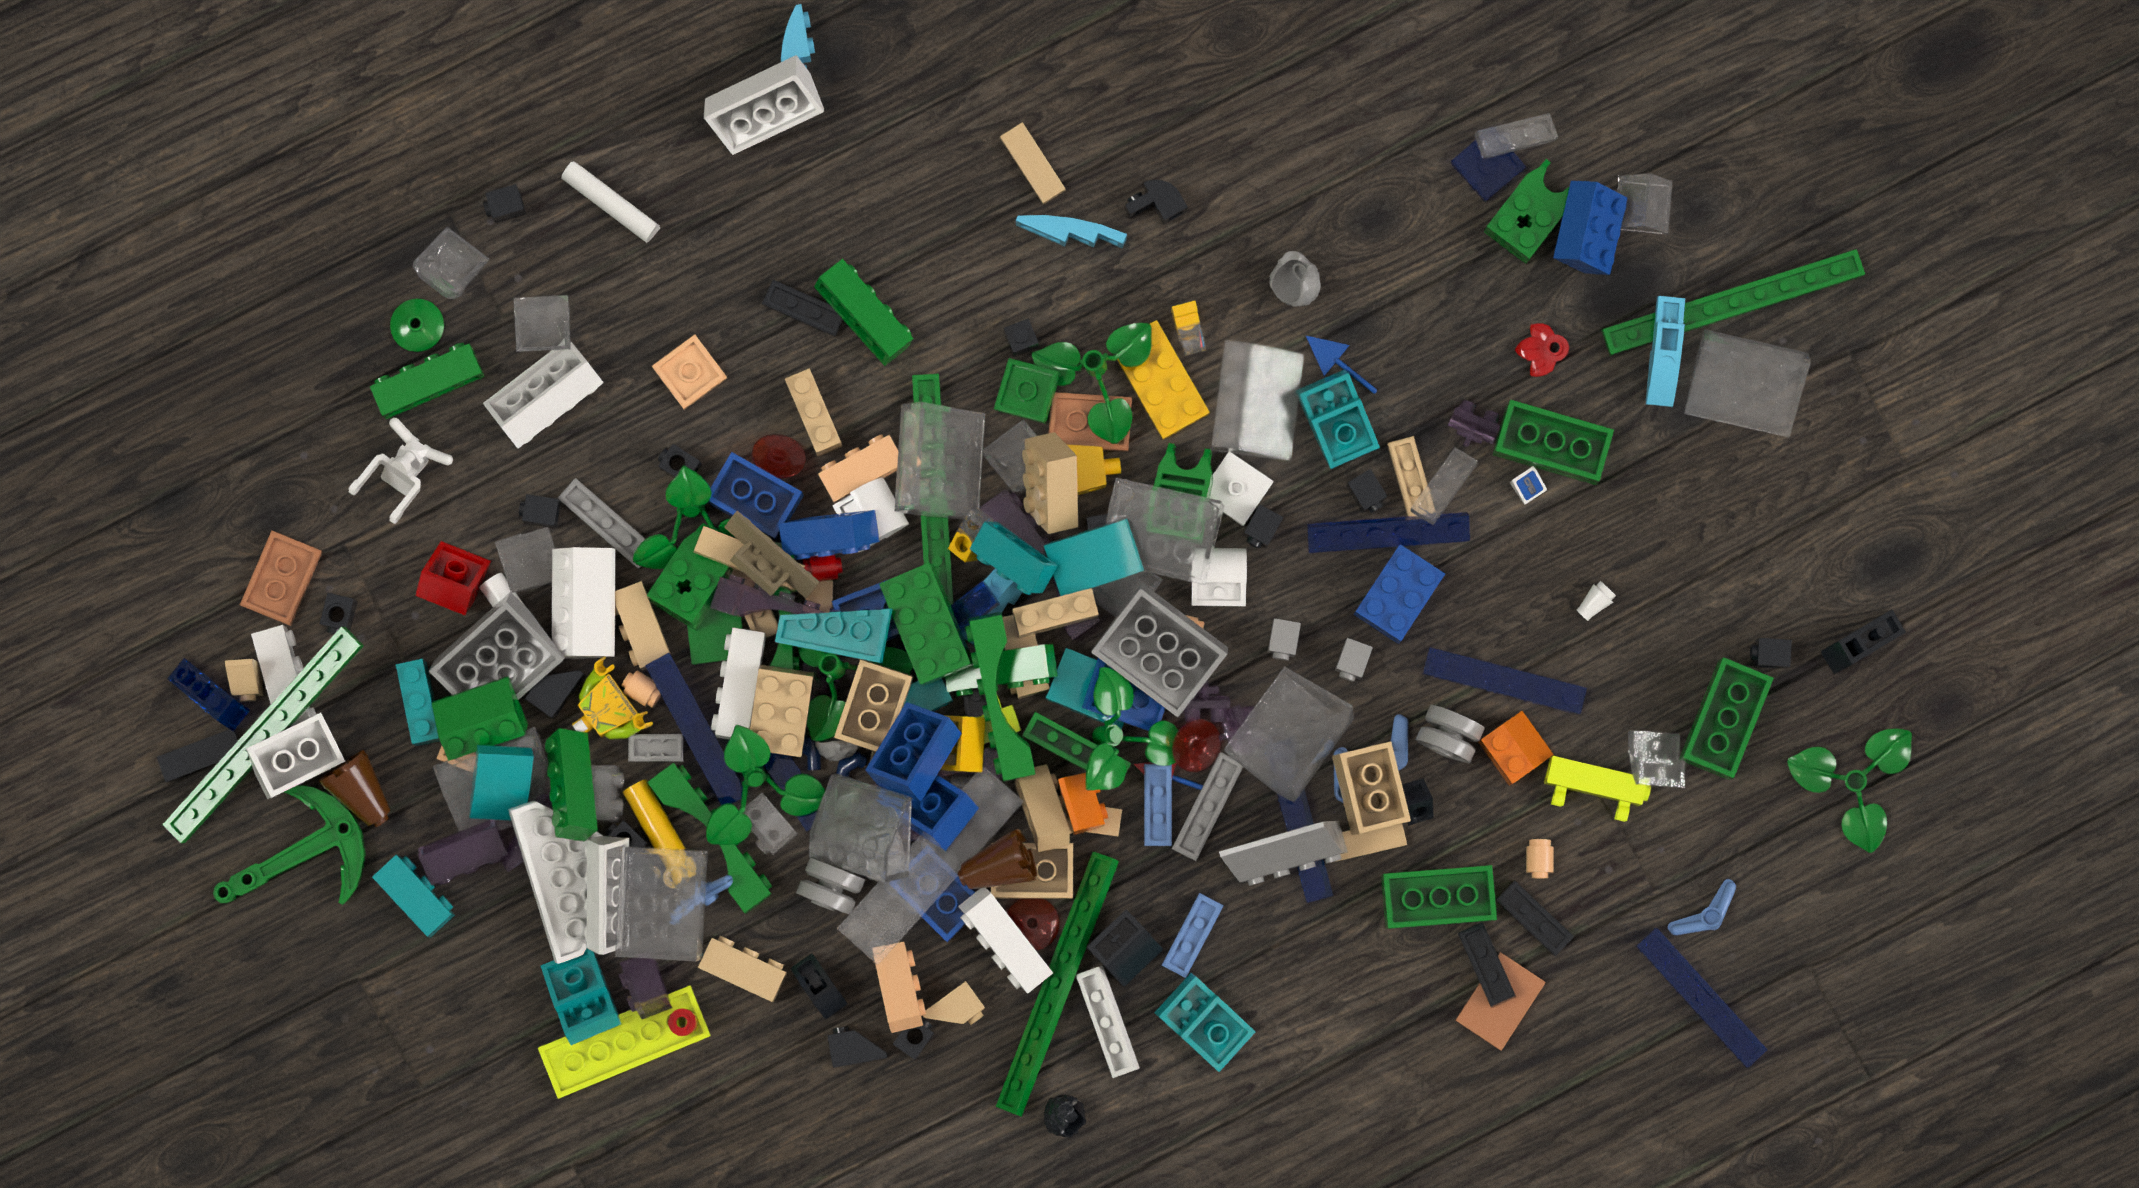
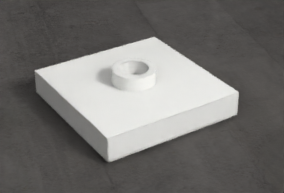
(1238, 487)

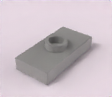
(656, 748)

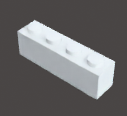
(279, 662)
(740, 681)
(1005, 939)

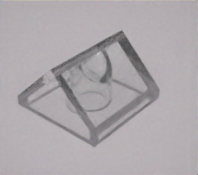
(1646, 203)

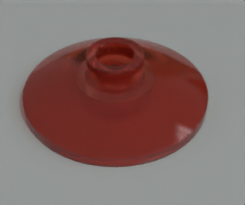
(778, 455)
(1204, 749)
(1044, 913)

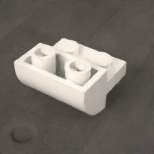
(878, 497)
(1224, 581)

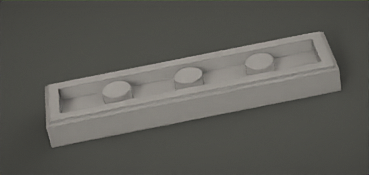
(602, 519)
(1207, 806)

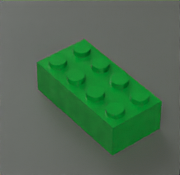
(1553, 442)
(926, 624)
(1726, 718)
(1438, 897)

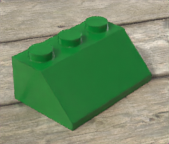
(479, 717)

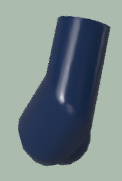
(812, 754)
(848, 764)

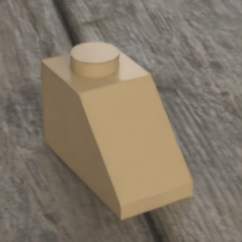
(244, 679)
(957, 1006)

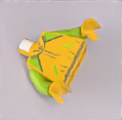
(607, 707)

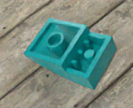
(1337, 418)
(1094, 557)
(1072, 684)
(500, 781)
(581, 997)
(1204, 1022)

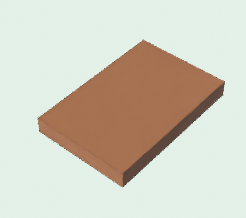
(1070, 420)
(281, 578)
(1500, 1022)

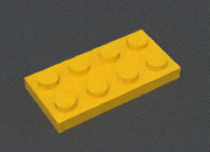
(1166, 387)

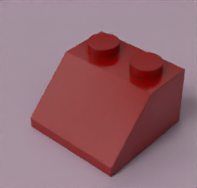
(452, 578)

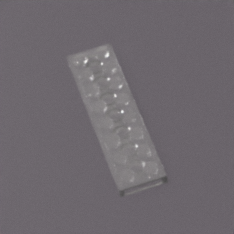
(897, 905)

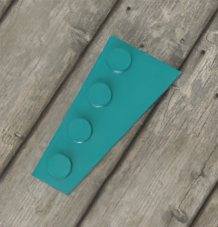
(848, 633)

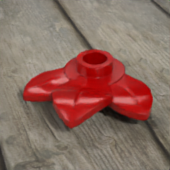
(1539, 349)

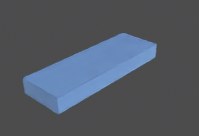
(1157, 805)
(1192, 935)

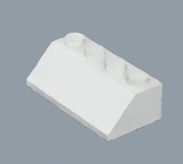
(763, 105)
(542, 394)
(583, 602)
(602, 885)

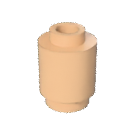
(641, 689)
(1539, 858)

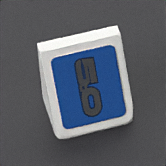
(1528, 485)

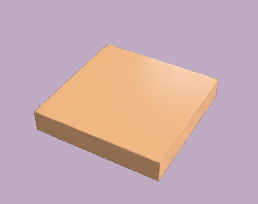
(689, 372)

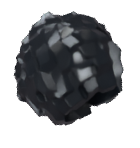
(1064, 1115)

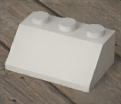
(294, 755)

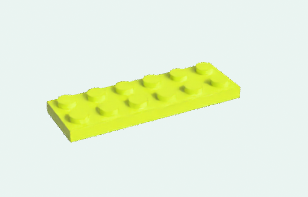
(620, 1047)

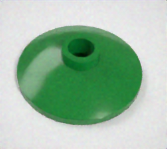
(424, 336)

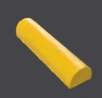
(652, 816)

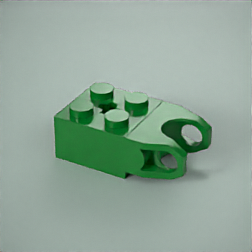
(1536, 206)
(1193, 481)
(691, 571)

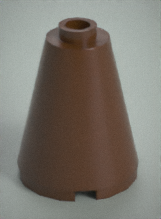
(358, 789)
(1000, 864)

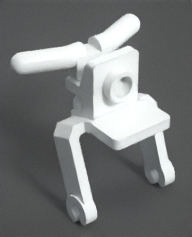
(403, 469)

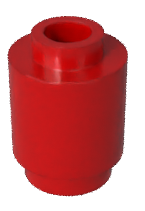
(823, 568)
(691, 1018)

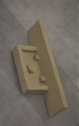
(765, 560)

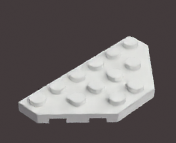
(556, 876)

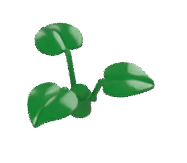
(1128, 344)
(689, 494)
(826, 711)
(747, 754)
(1105, 768)
(1815, 768)

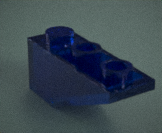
(208, 694)

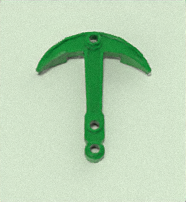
(350, 846)

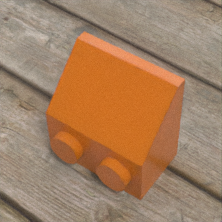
(1515, 748)
(1081, 804)

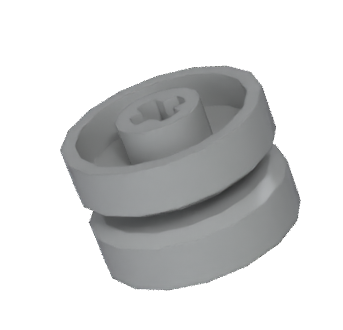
(1449, 735)
(830, 886)

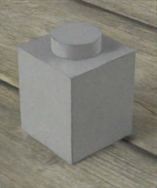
(1283, 639)
(1353, 660)

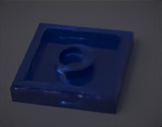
(1487, 174)

